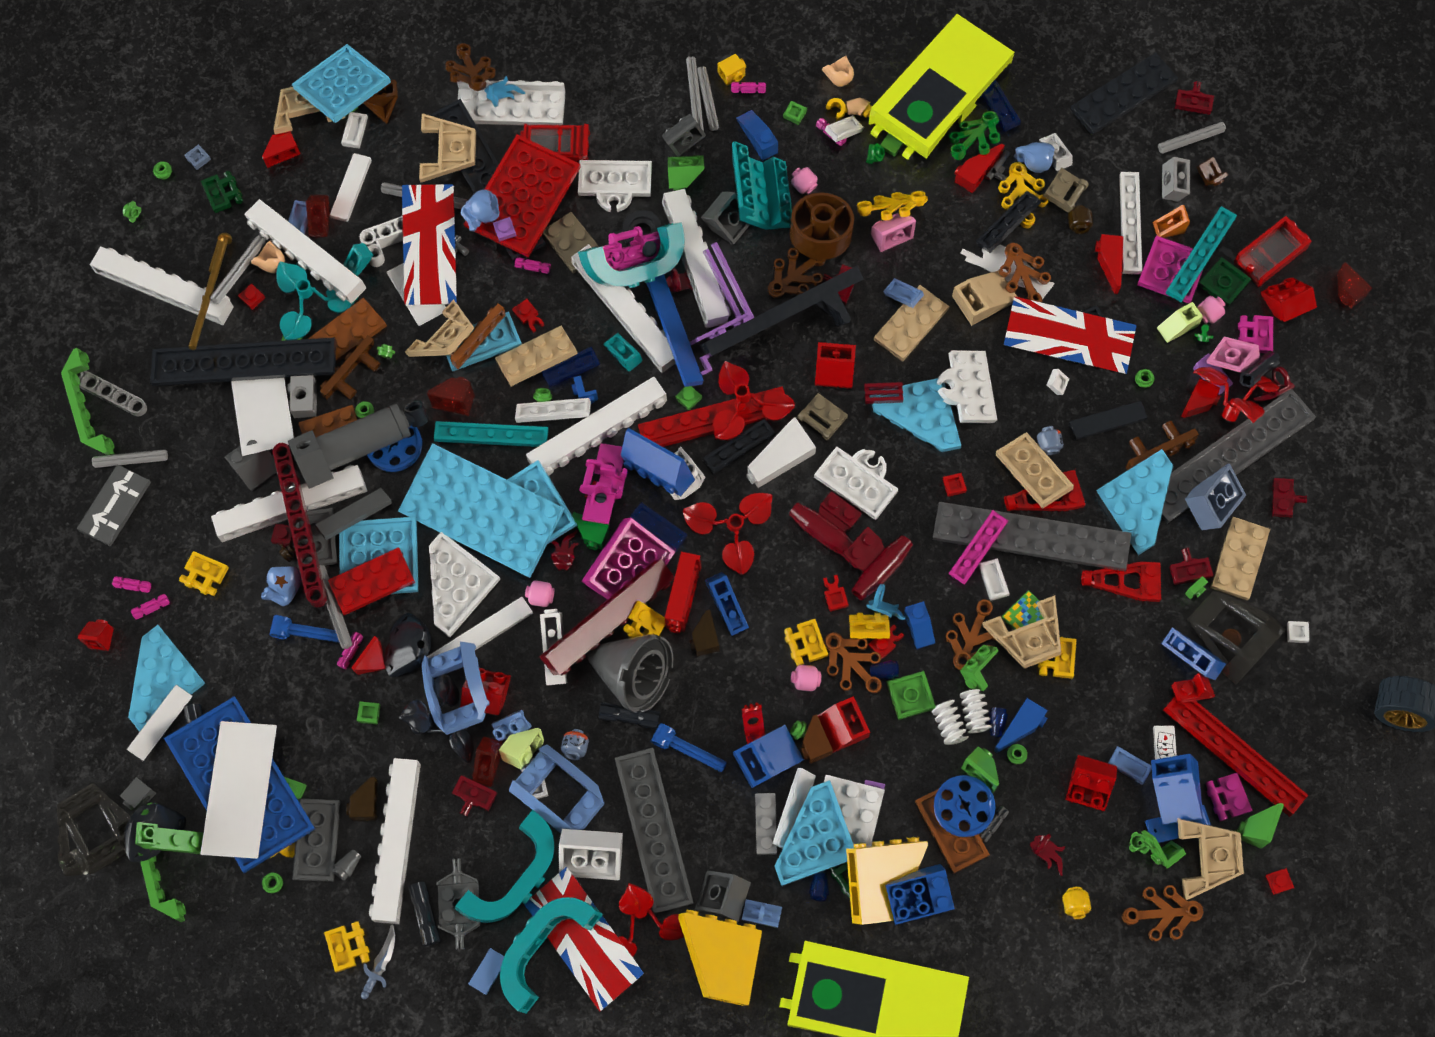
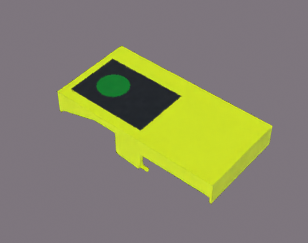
(940, 86)
(872, 996)

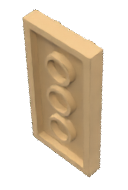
(911, 325)
(536, 355)
(1034, 470)
(1240, 558)

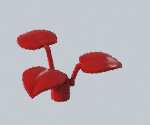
(735, 380)
(1234, 406)
(735, 555)
(638, 903)

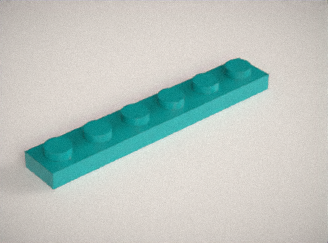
(1201, 254)
(490, 434)

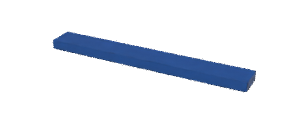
(675, 332)

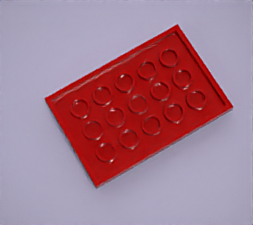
(528, 191)

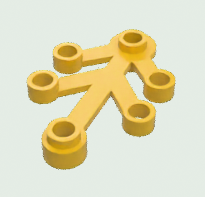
(1021, 189)
(897, 200)

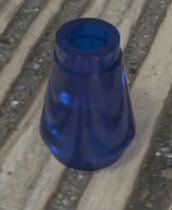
(886, 669)
(997, 721)
(819, 886)

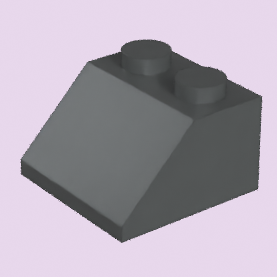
(683, 135)
(724, 217)
(252, 468)
(723, 895)

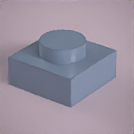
(197, 157)

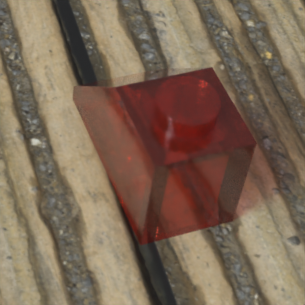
(318, 215)
(1351, 286)
(486, 761)

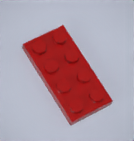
(371, 581)

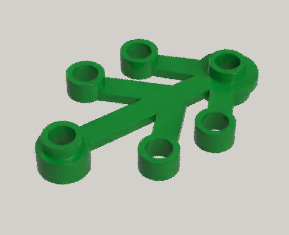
(988, 120)

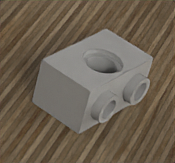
(1176, 179)
(308, 405)

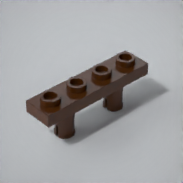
(351, 361)
(1170, 447)

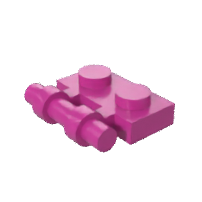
(1262, 332)
(1233, 794)

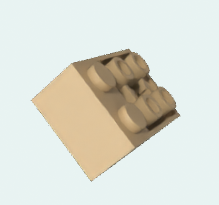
(982, 296)

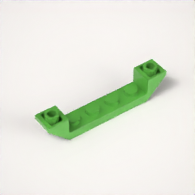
(76, 364)
(155, 838)
(173, 907)

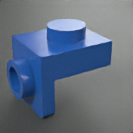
(578, 389)

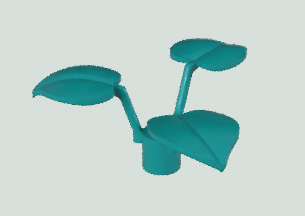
(292, 278)

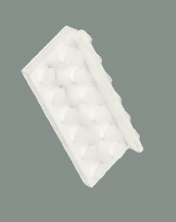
(539, 105)

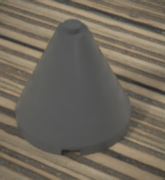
(634, 669)

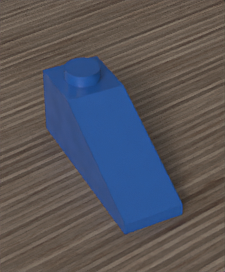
(758, 134)
(726, 603)
(1193, 654)
(1024, 723)

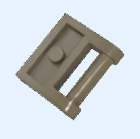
(1061, 185)
(824, 411)

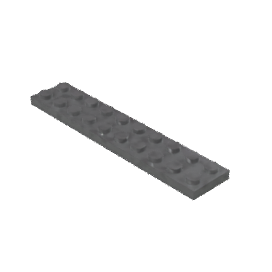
(1238, 448)
(1037, 537)

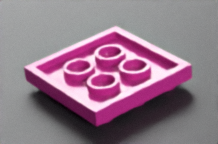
(1163, 265)

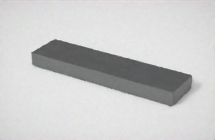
(353, 514)

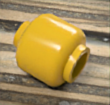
(1076, 902)

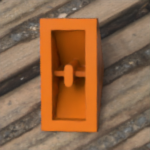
(1172, 223)

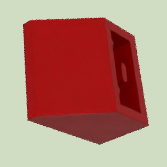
(1289, 299)
(835, 365)
(495, 688)
(844, 724)
(1091, 782)

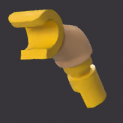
(852, 107)

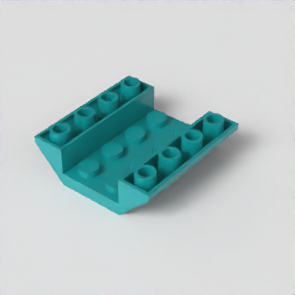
(761, 190)

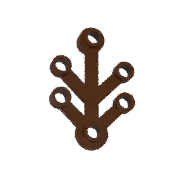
(476, 82)
(794, 275)

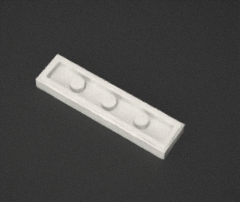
(350, 187)
(553, 410)
(159, 722)
(798, 793)

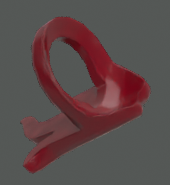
(678, 282)
(1283, 388)
(563, 556)
(1046, 849)

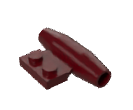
(829, 523)
(876, 561)

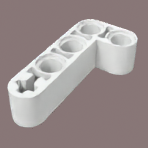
(379, 241)

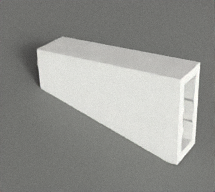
(781, 454)

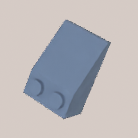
(1215, 498)

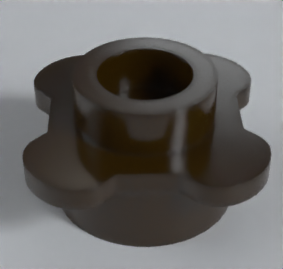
(288, 552)

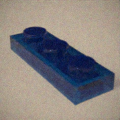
(1001, 106)
(571, 367)
(659, 526)

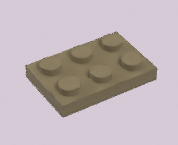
(567, 238)

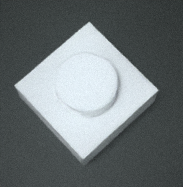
(1057, 382)
(1298, 632)

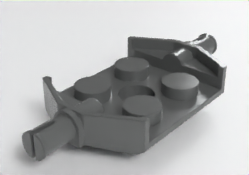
(450, 890)

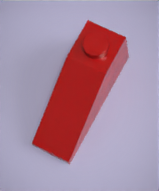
(974, 169)
(1110, 258)

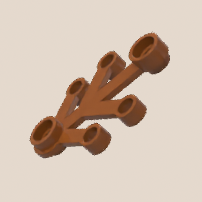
(1023, 271)
(970, 638)
(850, 660)
(1166, 912)

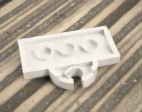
(614, 181)
(969, 387)
(857, 480)

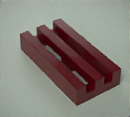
(874, 389)

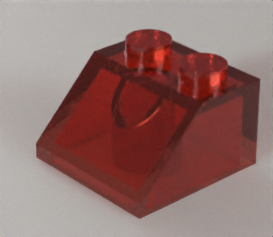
(452, 396)

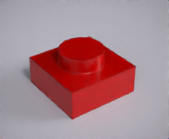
(251, 296)
(954, 484)
(1279, 881)

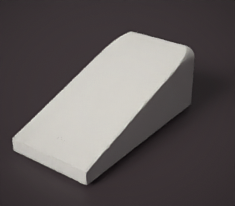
(1061, 156)

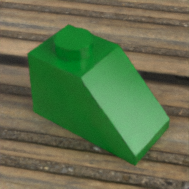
(592, 533)

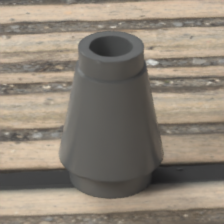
(346, 866)

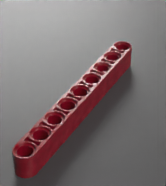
(303, 532)

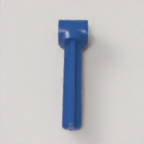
(283, 627)
(665, 738)

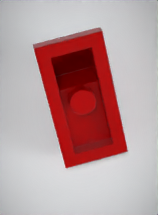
(1193, 689)

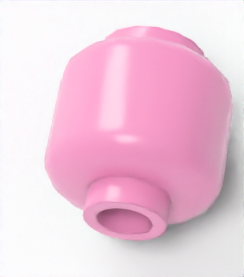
(804, 180)
(1211, 309)
(540, 593)
(806, 678)

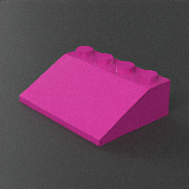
(624, 557)

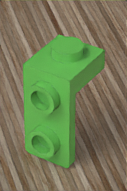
(972, 668)
(1167, 854)

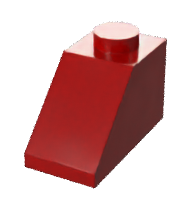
(280, 148)
(1202, 398)
(97, 635)

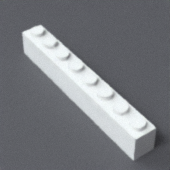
(305, 251)
(703, 282)
(158, 283)
(633, 318)
(599, 425)
(272, 510)
(395, 842)

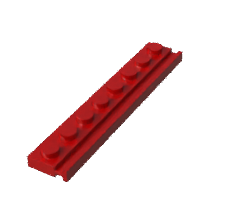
(699, 421)
(1237, 754)

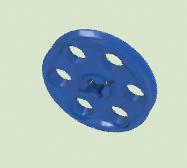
(399, 451)
(974, 807)

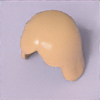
(839, 72)
(269, 258)

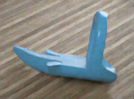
(501, 90)
(883, 607)

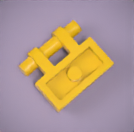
(205, 567)
(645, 617)
(869, 626)
(811, 639)
(1063, 664)
(340, 947)

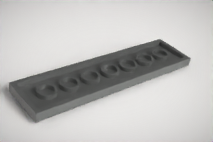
(654, 831)

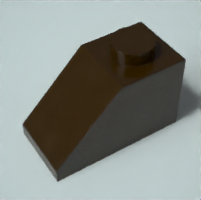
(704, 636)
(364, 802)

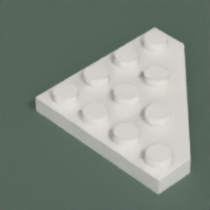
(457, 583)

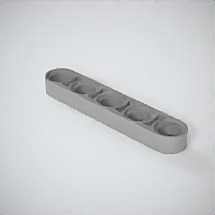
(112, 397)

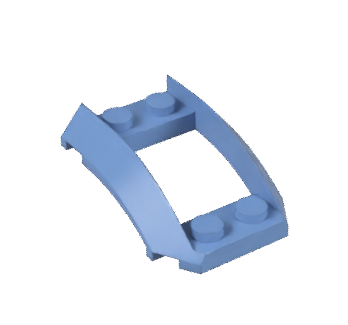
(447, 662)
(535, 774)

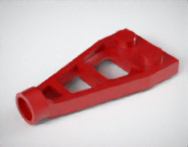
(1070, 501)
(1149, 581)

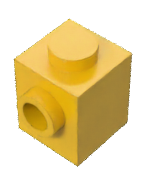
(731, 69)

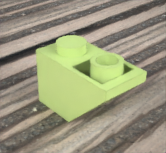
(1180, 322)
(521, 746)

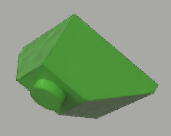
(684, 170)
(982, 766)
(1260, 828)

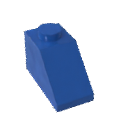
(919, 625)

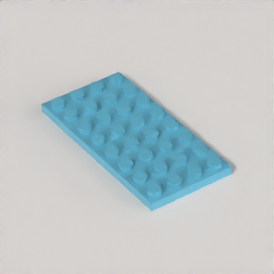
(481, 510)

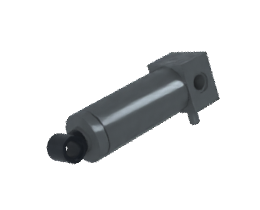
(354, 440)

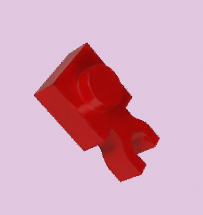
(527, 314)
(835, 596)
(885, 645)

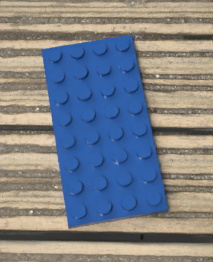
(196, 751)

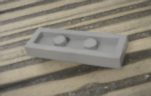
(765, 823)

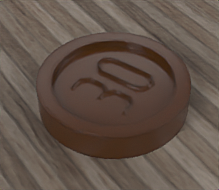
(1233, 636)

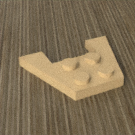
(291, 105)
(455, 147)
(447, 337)
(1031, 642)
(1219, 856)

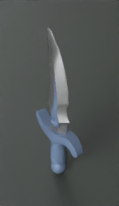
(379, 964)

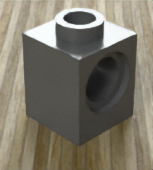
(137, 794)

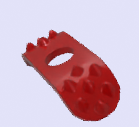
(756, 730)

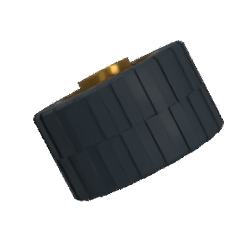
(1406, 703)

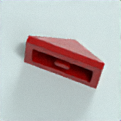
(370, 659)

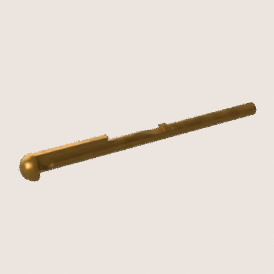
(223, 240)

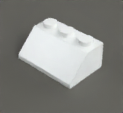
(591, 853)

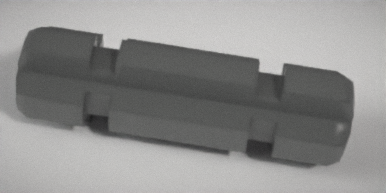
(1000, 814)

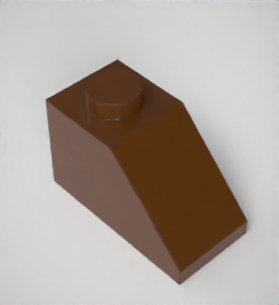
(815, 742)

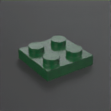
(1224, 281)

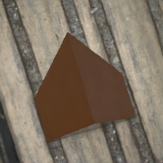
(383, 101)

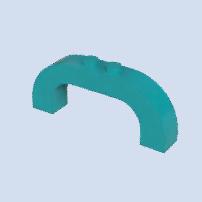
(670, 252)
(484, 911)
(531, 938)

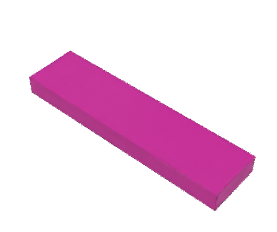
(978, 547)

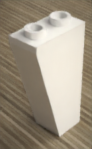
(551, 632)

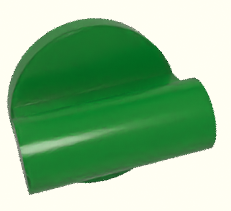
(875, 153)
(1204, 336)

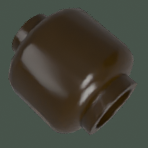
(1080, 219)

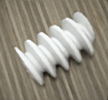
(974, 711)
(948, 723)

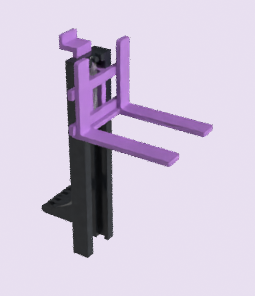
(746, 325)

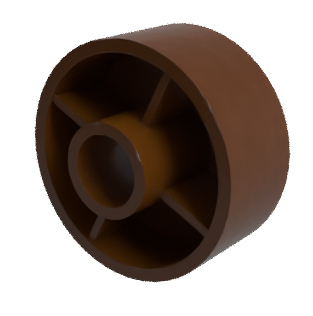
(821, 226)

